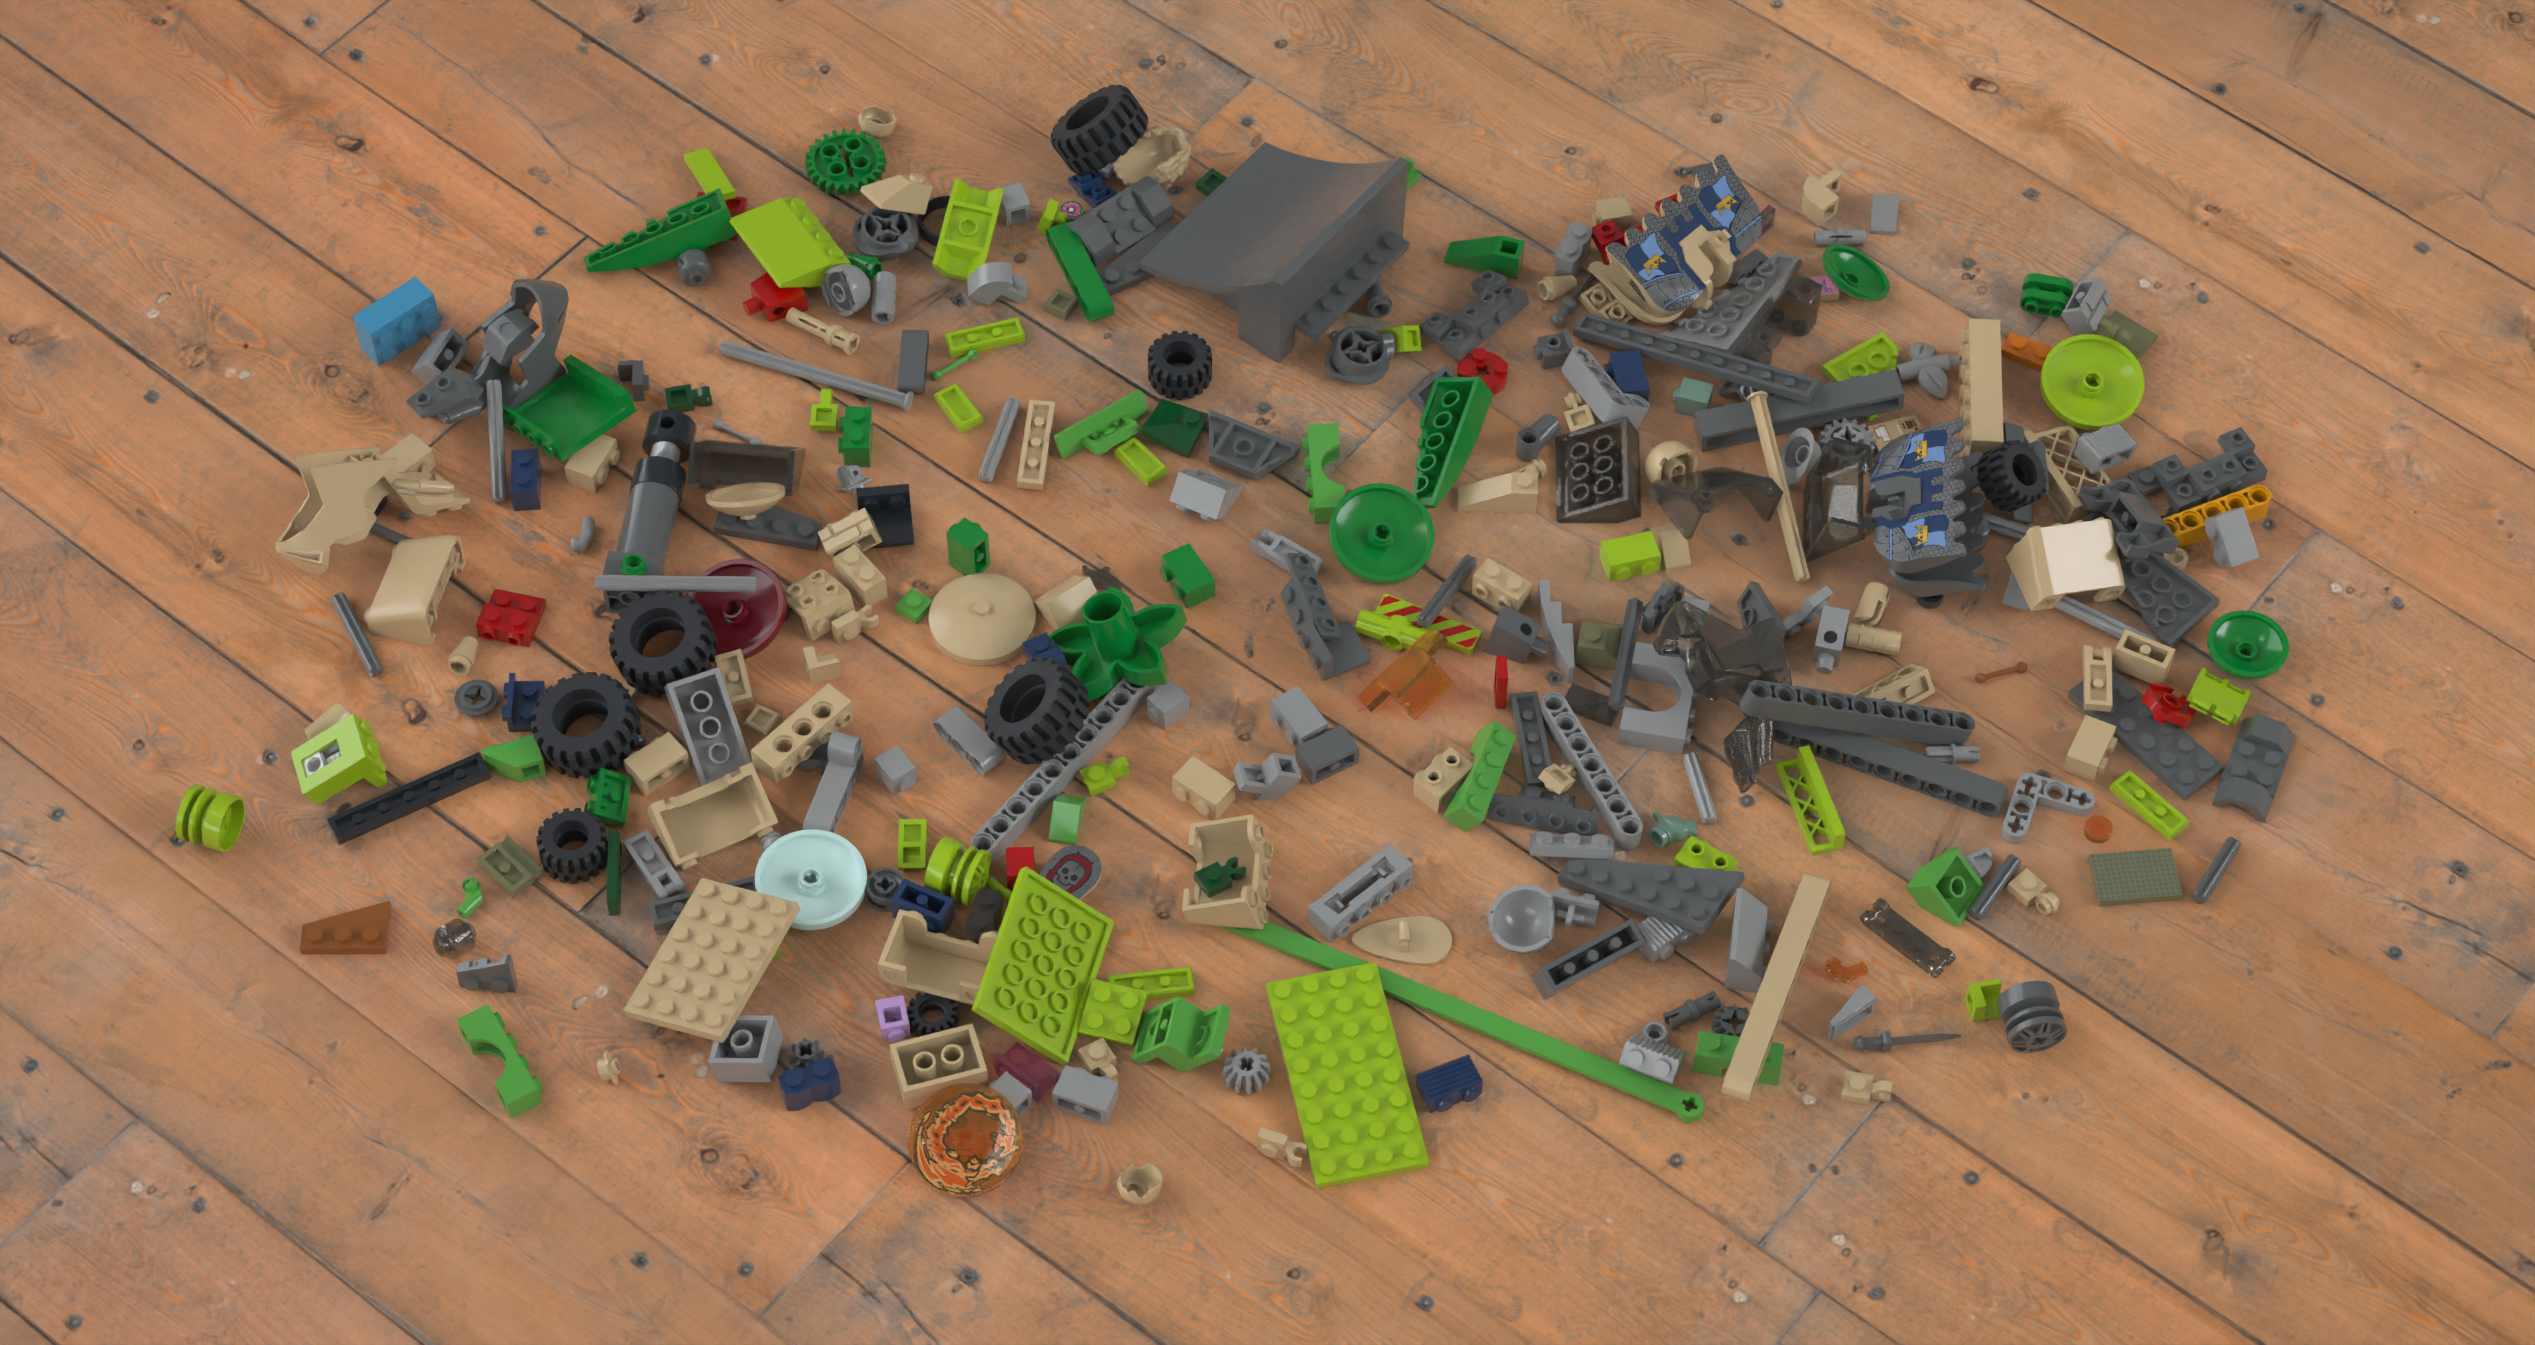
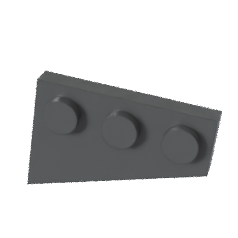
(1756, 607)

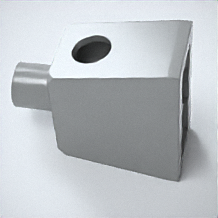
(1830, 638)

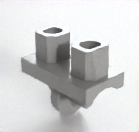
(1575, 909)

